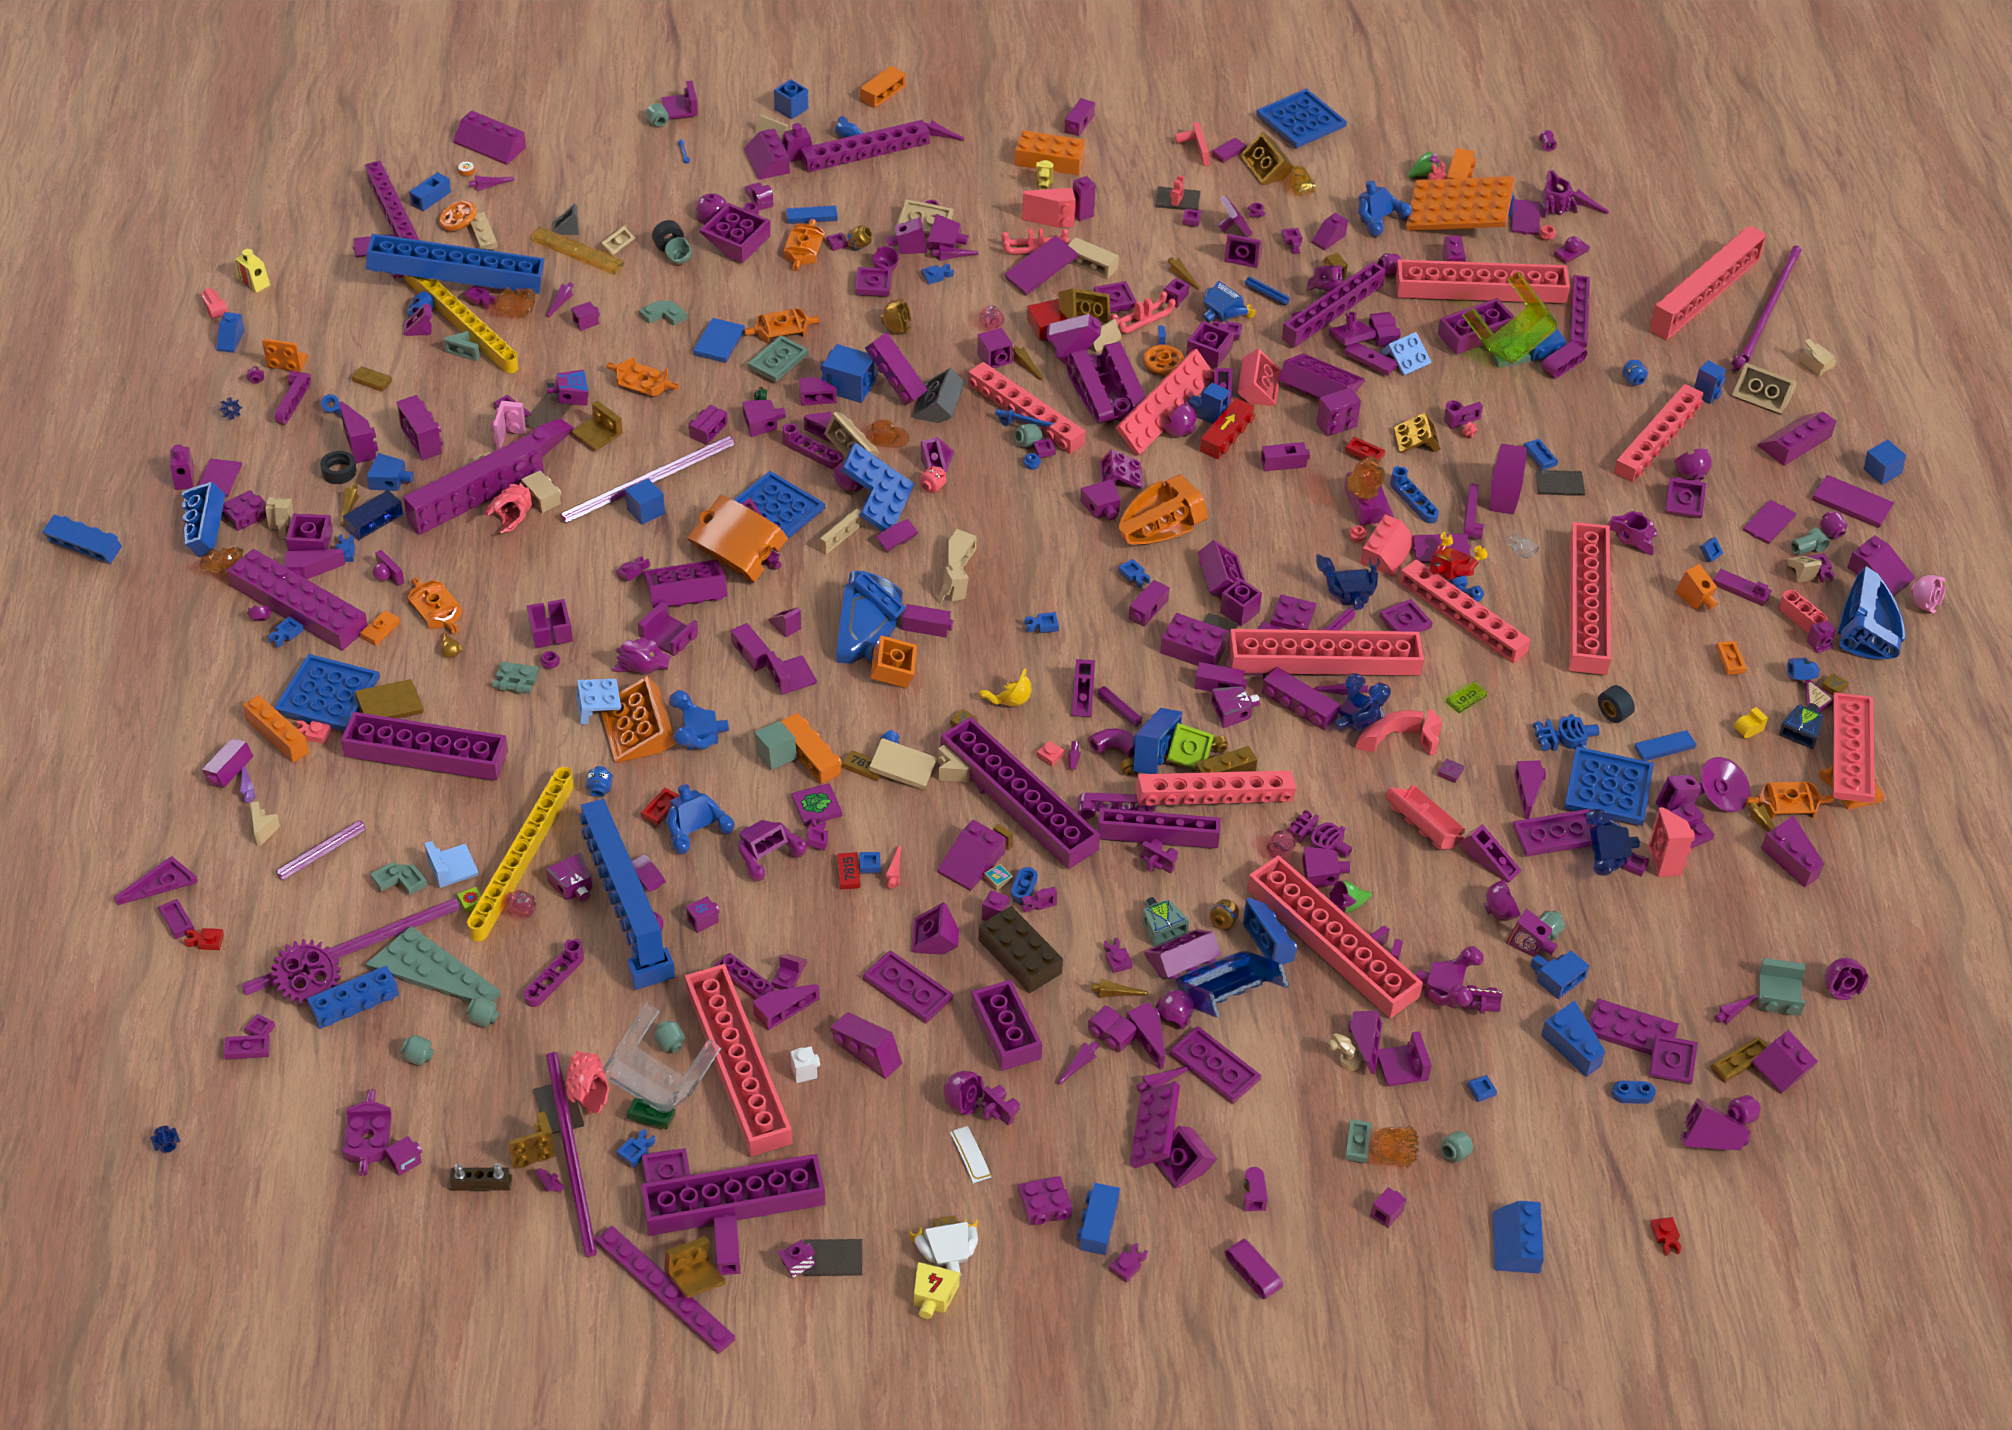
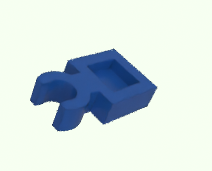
(935, 274)
(348, 547)
(1133, 571)
(1044, 622)
(285, 630)
(633, 1149)

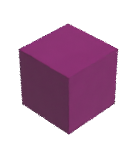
(994, 348)
(1240, 602)

